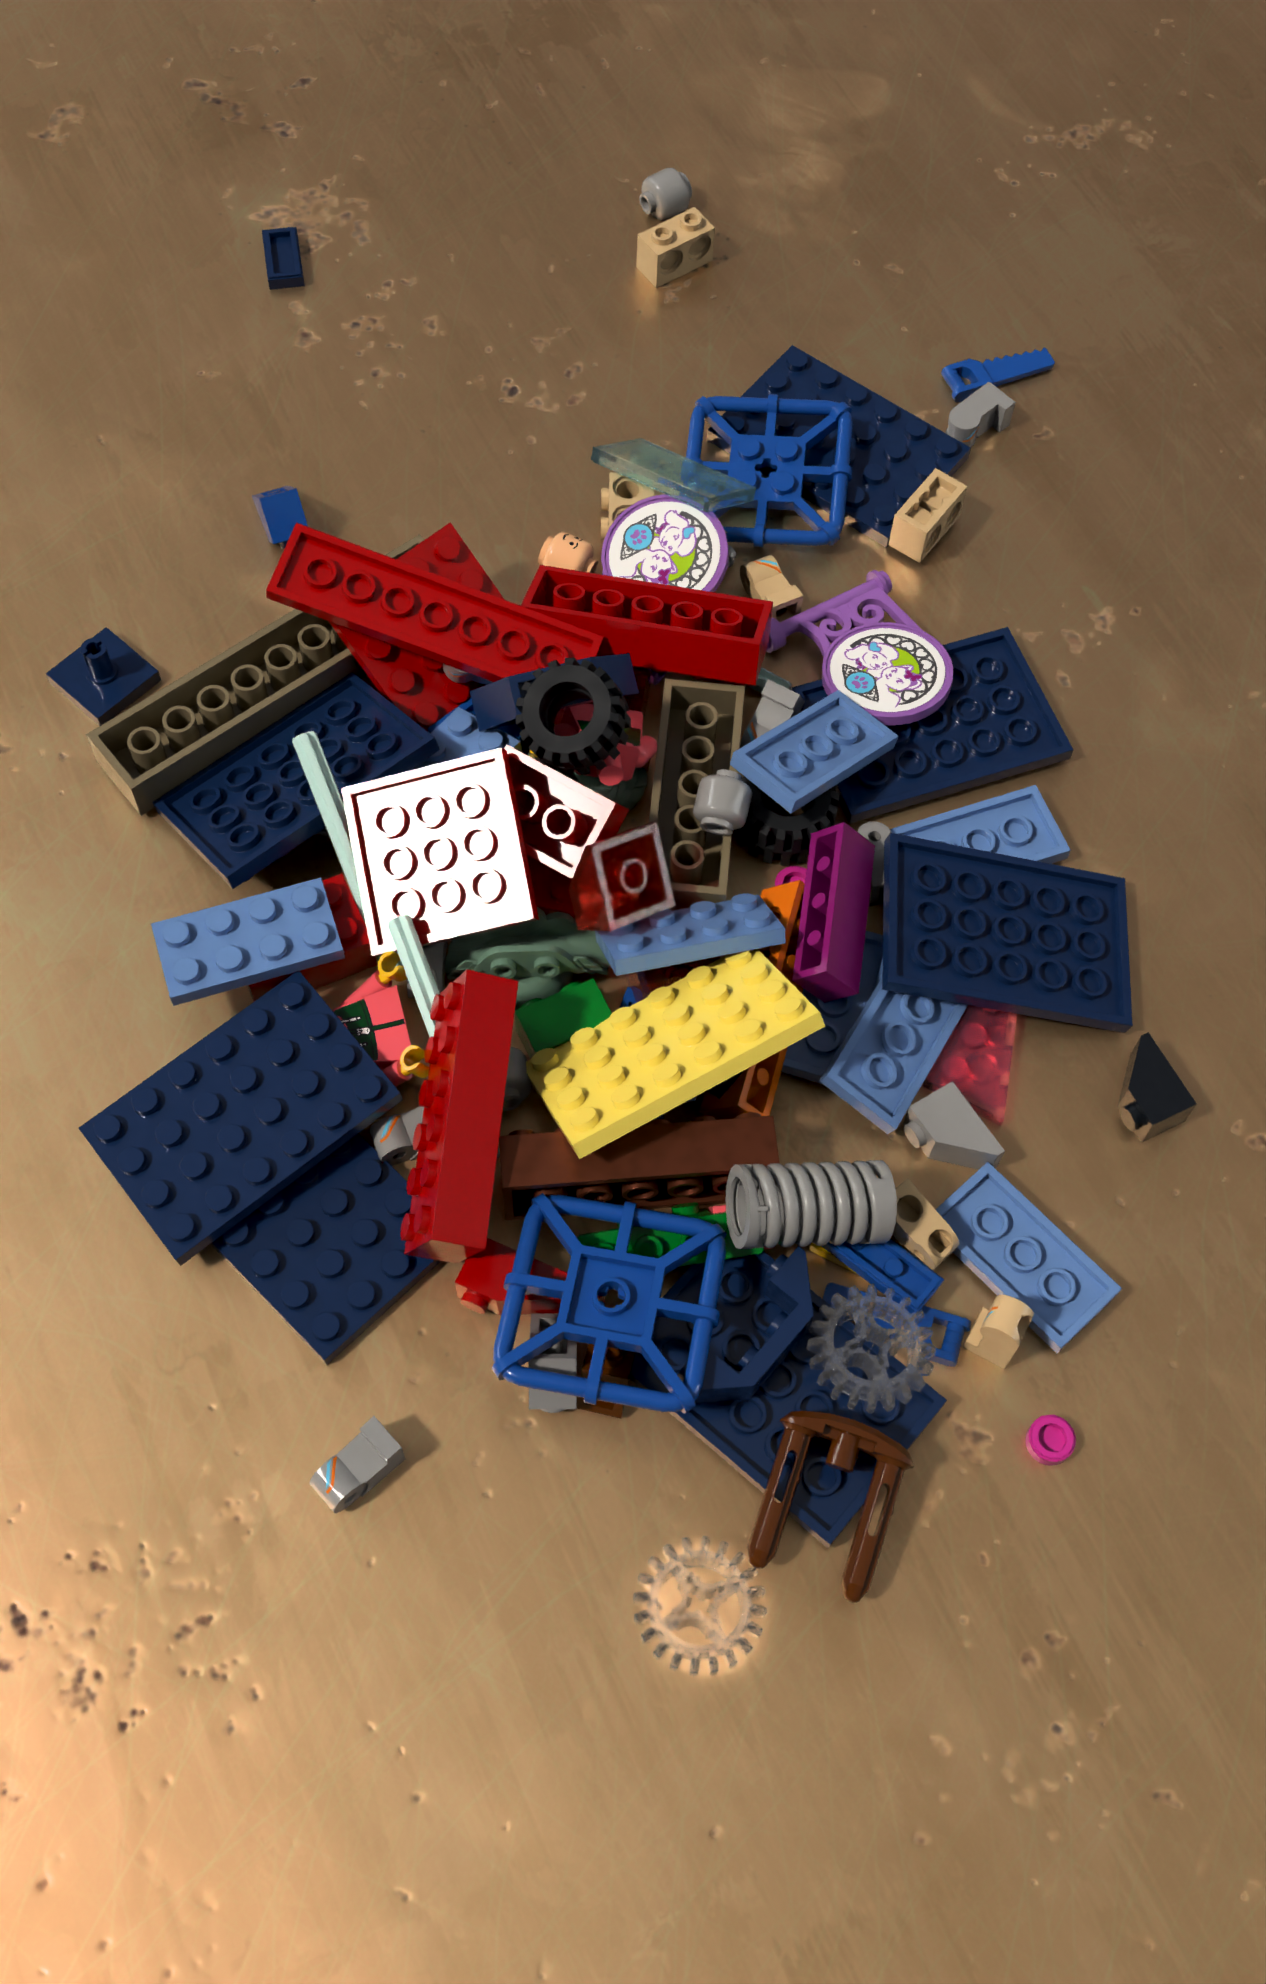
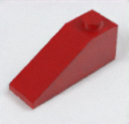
(483, 1279)

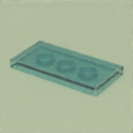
(673, 474)

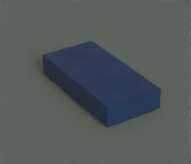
(283, 258)

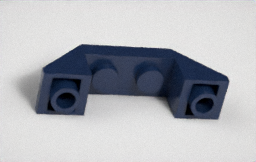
(497, 701)
(791, 1291)

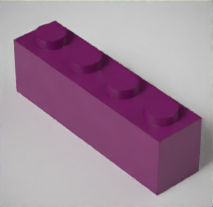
(834, 913)

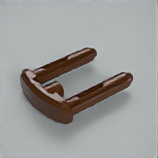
(847, 1440)

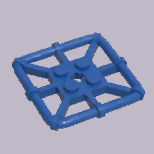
(785, 455)
(626, 1325)

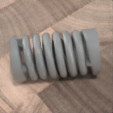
(810, 1204)

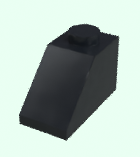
(1152, 1092)

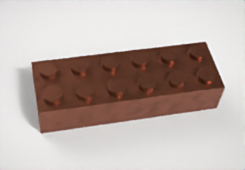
(649, 1166)

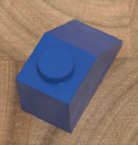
(279, 512)

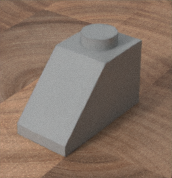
(951, 1130)
(559, 1359)

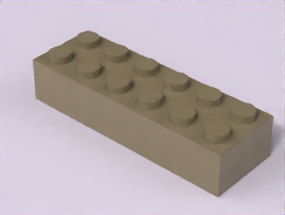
(694, 740)

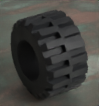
(550, 694)
(785, 836)

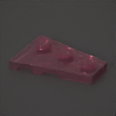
(978, 1060)

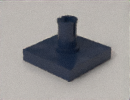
(103, 676)

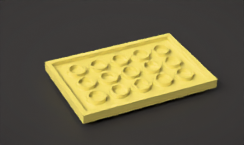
(669, 1048)

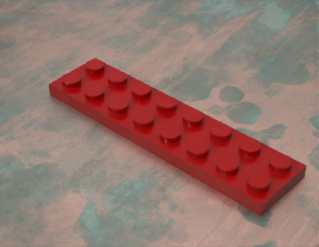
(420, 609)

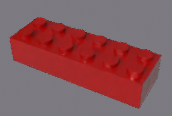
(660, 623)
(460, 1118)

